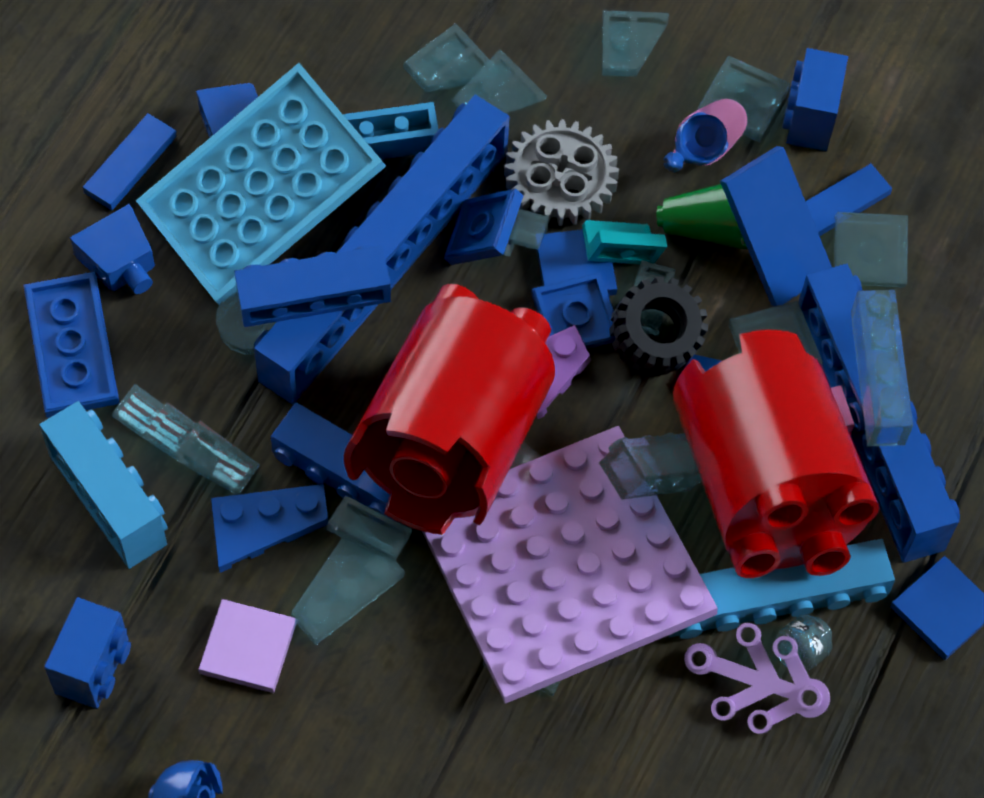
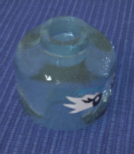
(812, 638)

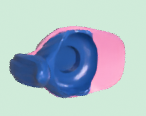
(707, 134)

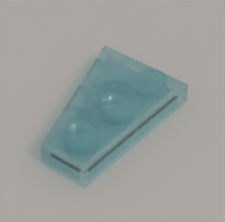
(343, 588)

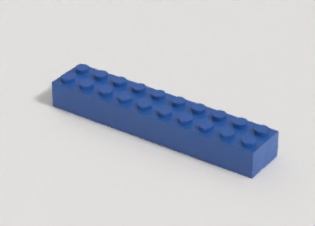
(404, 225)

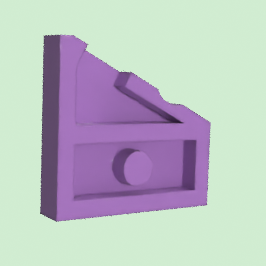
(569, 359)

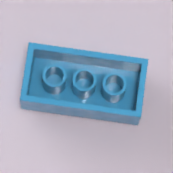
(105, 484)

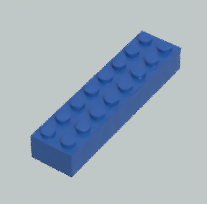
(901, 476)

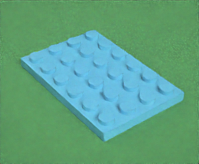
(260, 182)

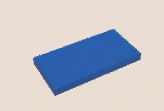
(775, 224)
(71, 343)

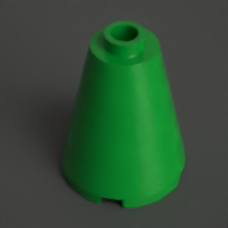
(701, 217)

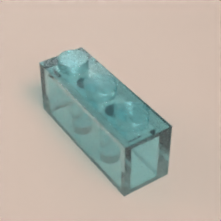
(650, 466)

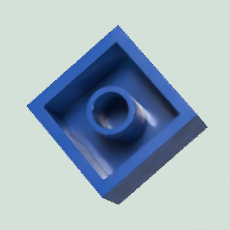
(814, 99)
(88, 653)

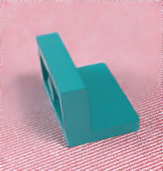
(622, 242)

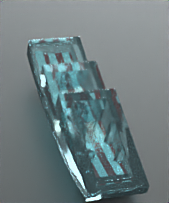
(185, 440)

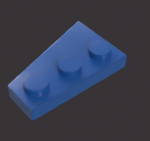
(260, 520)

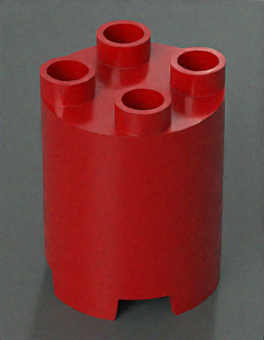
(453, 409)
(775, 457)

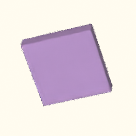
(247, 646)

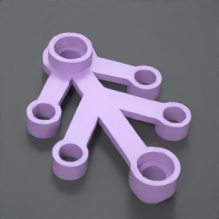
(763, 682)

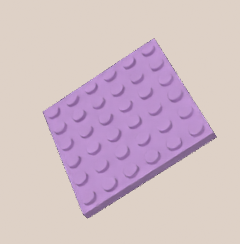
(567, 571)

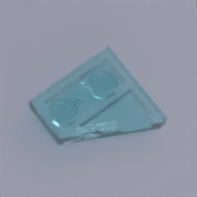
(629, 40)
(446, 61)
(501, 85)

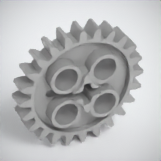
(562, 171)

